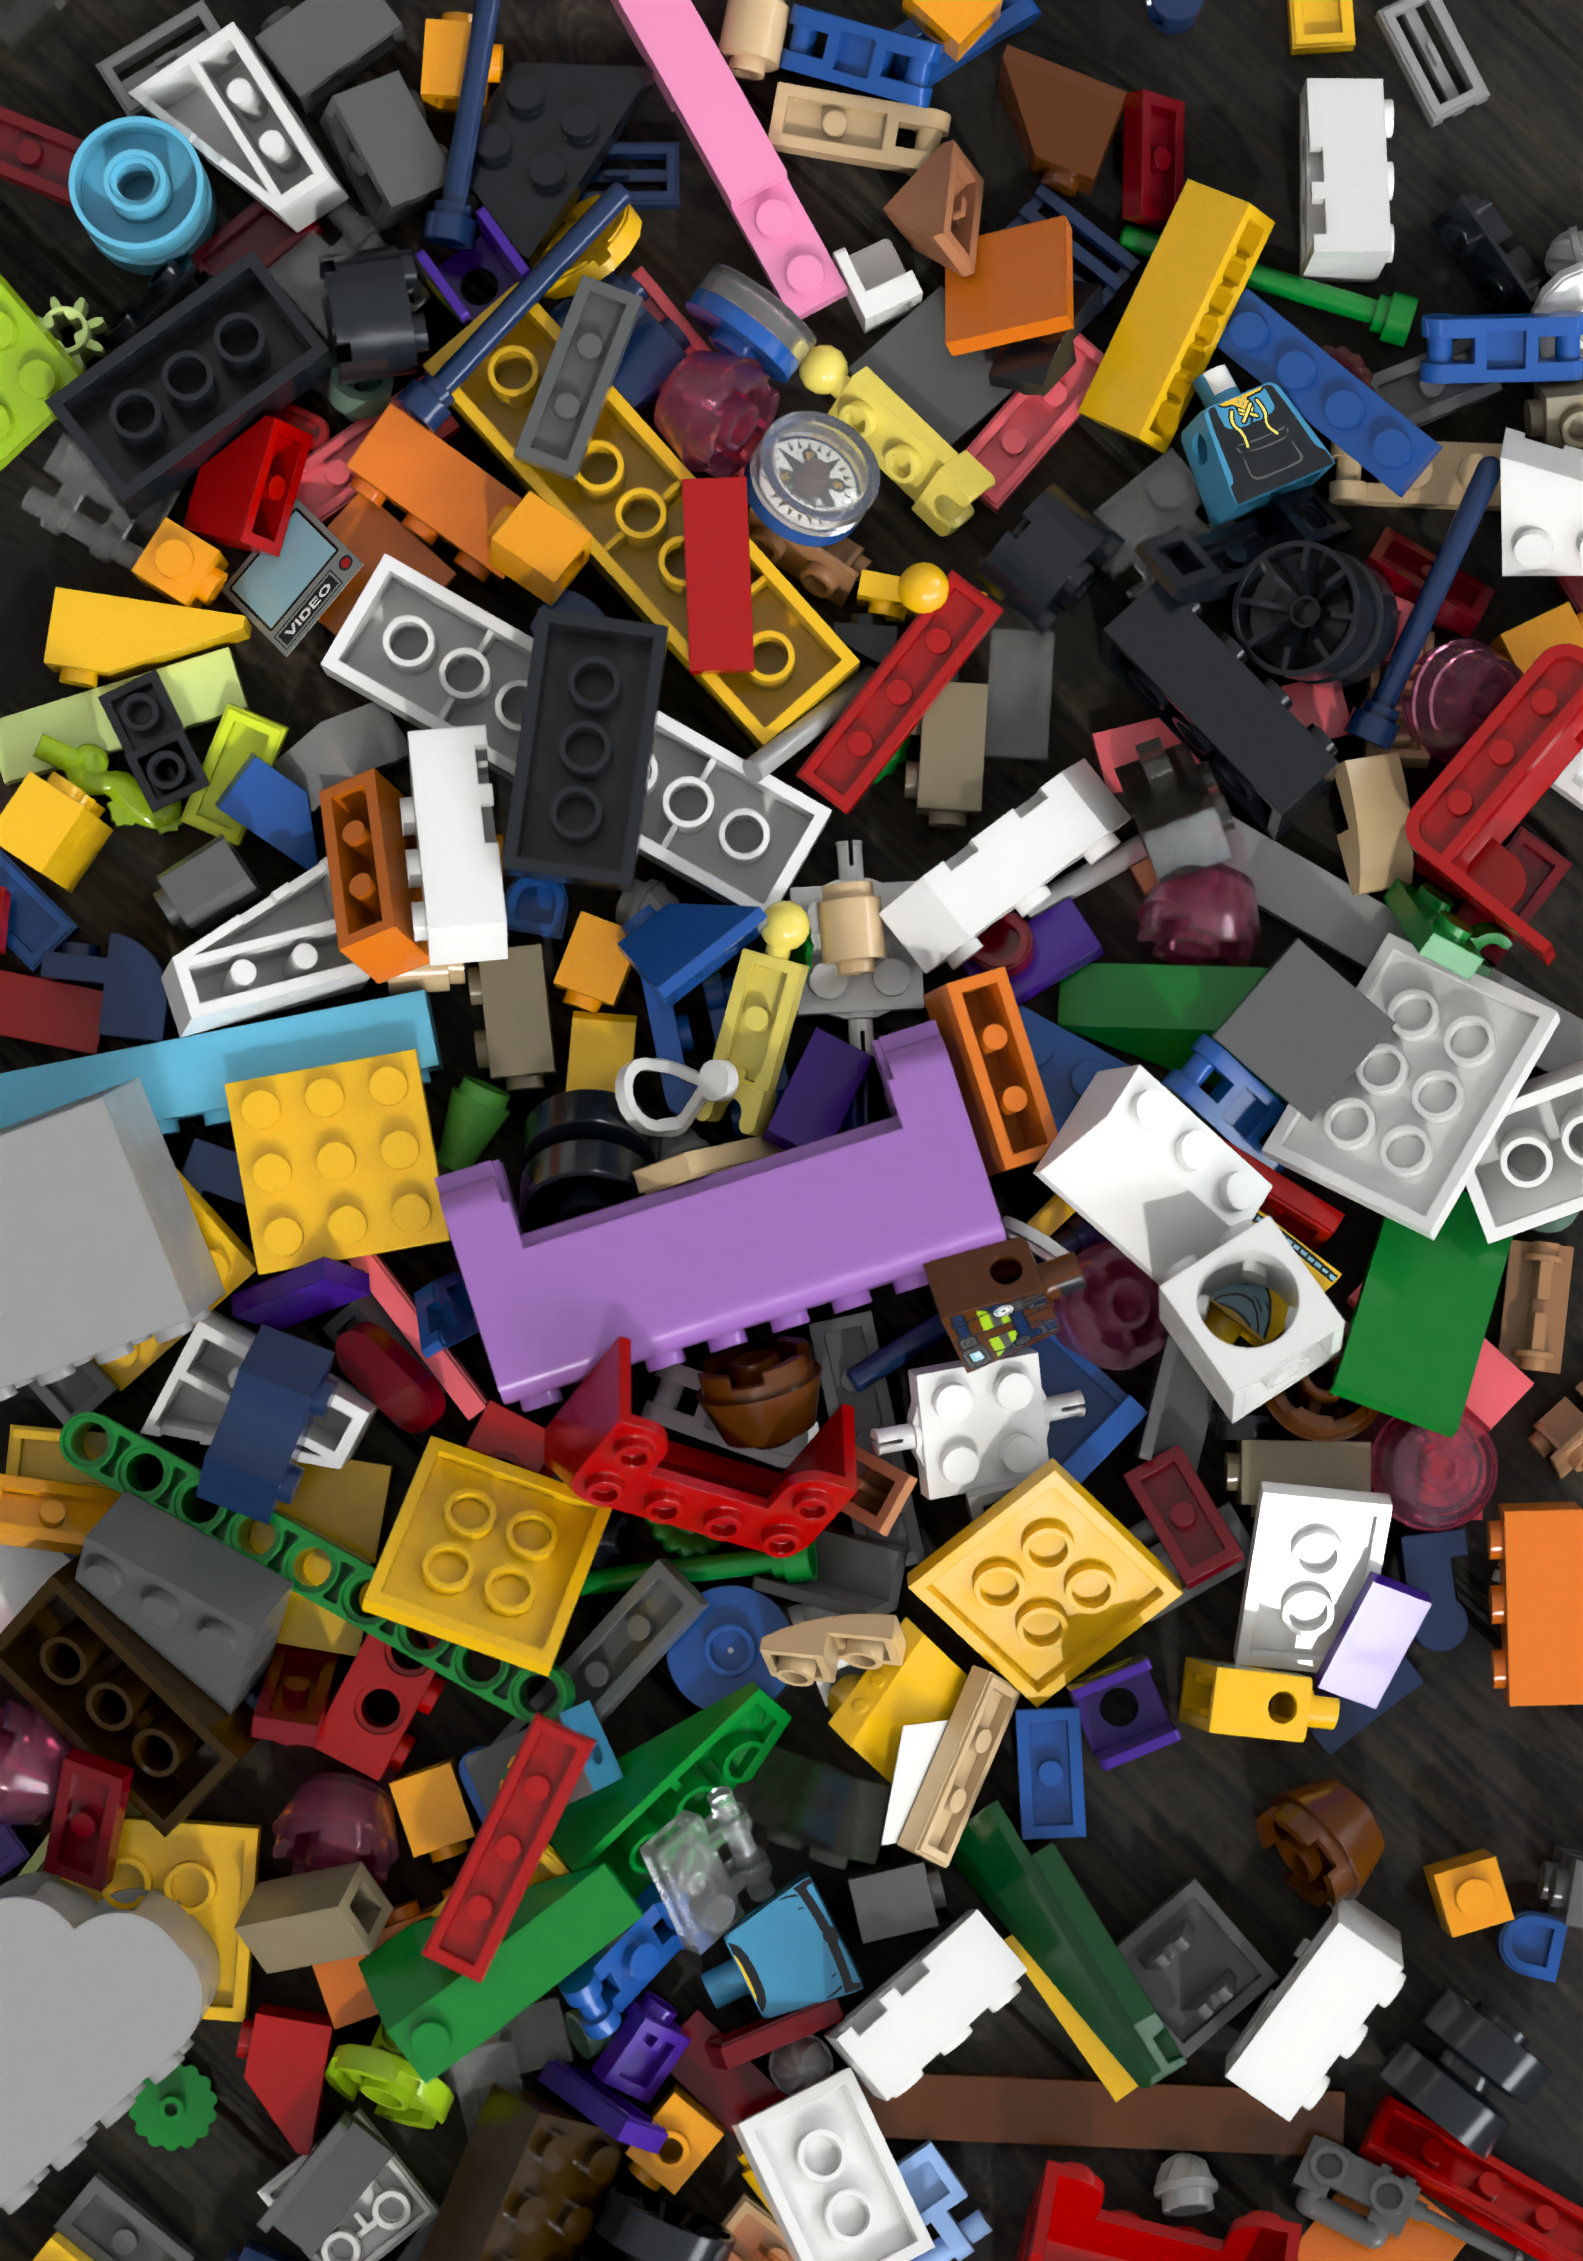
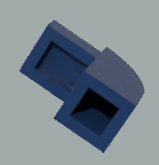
(133, 991)

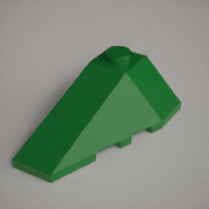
(1153, 1008)
(665, 1777)
(445, 2015)

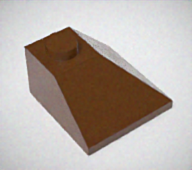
(1059, 119)

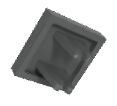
(1194, 1965)

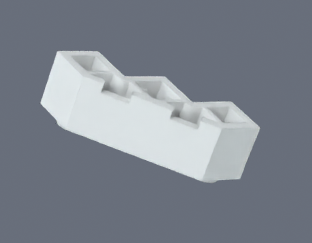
(1006, 868)

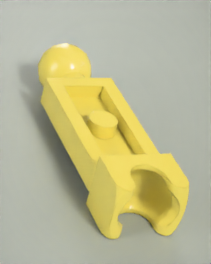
(901, 440)
(762, 1018)

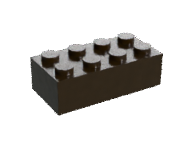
(122, 1700)
(525, 2183)

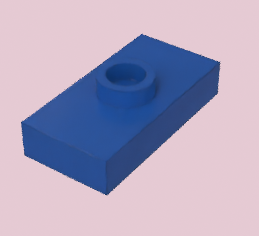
(1050, 1772)

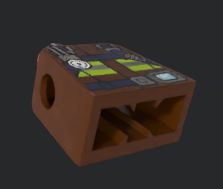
(1000, 1298)

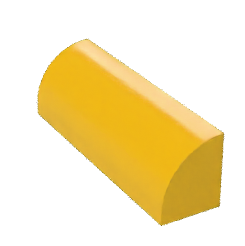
(1176, 315)

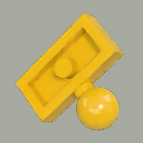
(918, 591)

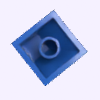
(687, 943)

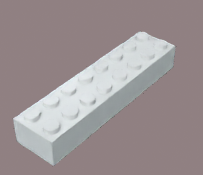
(460, 666)

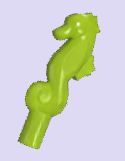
(88, 769)

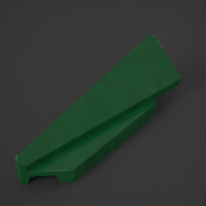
(1067, 1940)

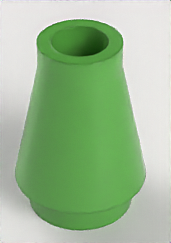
(471, 1122)

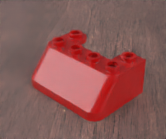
(634, 1468)
(1069, 2226)

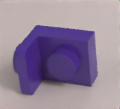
(642, 2048)

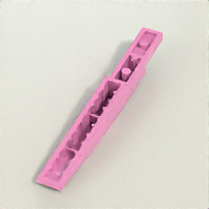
(734, 150)

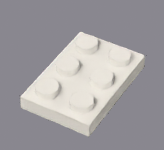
(1306, 1571)
(832, 2176)

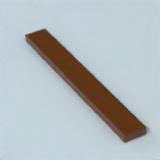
(1085, 2114)

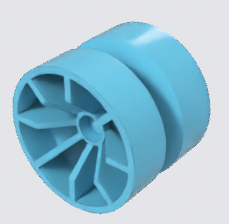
(142, 193)

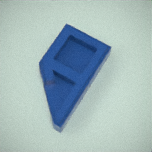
(272, 809)
(444, 1314)

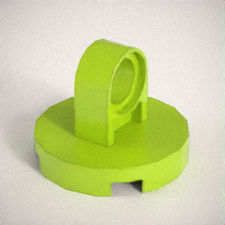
(389, 2080)

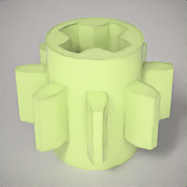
(85, 338)

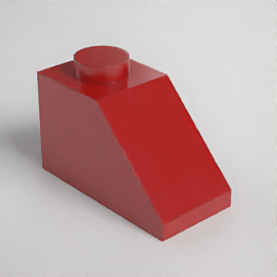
(250, 488)
(287, 2066)

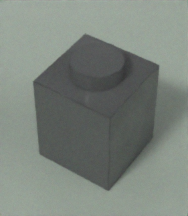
(896, 1898)

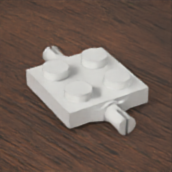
(858, 998)
(977, 1423)

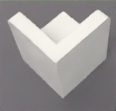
(877, 284)

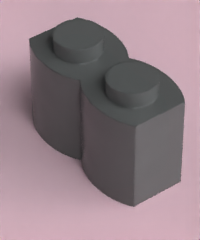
(207, 887)

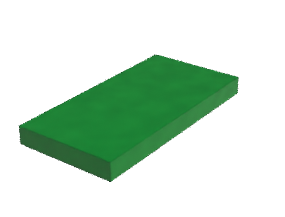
(1422, 1320)

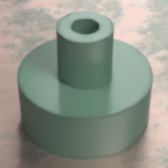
(359, 399)

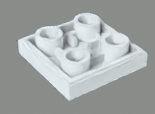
(379, 2219)

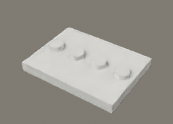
(1427, 1094)

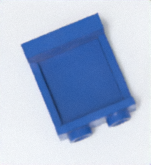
(1110, 1413)

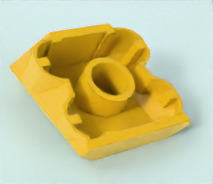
(876, 1705)

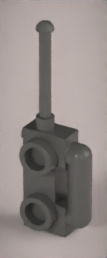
(1375, 2188)

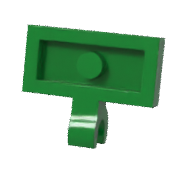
(1440, 934)

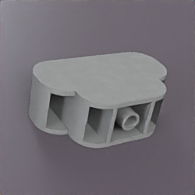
(88, 2014)

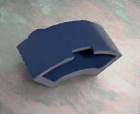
(267, 1424)

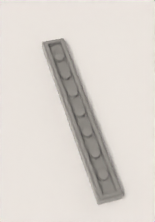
(1356, 925)

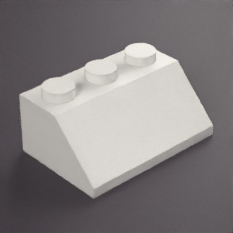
(1534, 1158)
(1149, 1172)

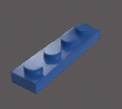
(1327, 394)

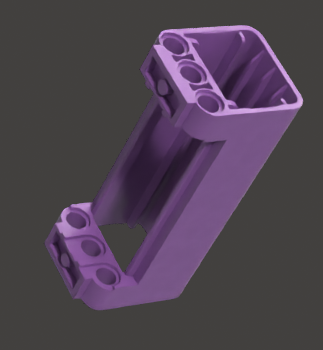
(730, 1244)

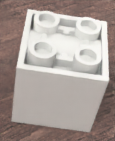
(1250, 1376)

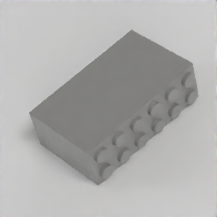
(94, 1239)

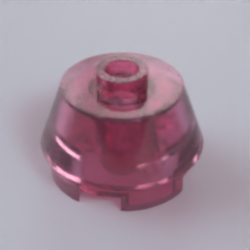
(714, 409)
(1455, 695)
(1202, 917)
(1116, 1316)
(1433, 1477)
(29, 1764)
(337, 1823)

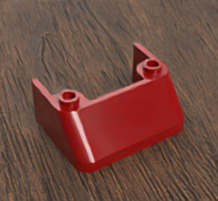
(1494, 786)

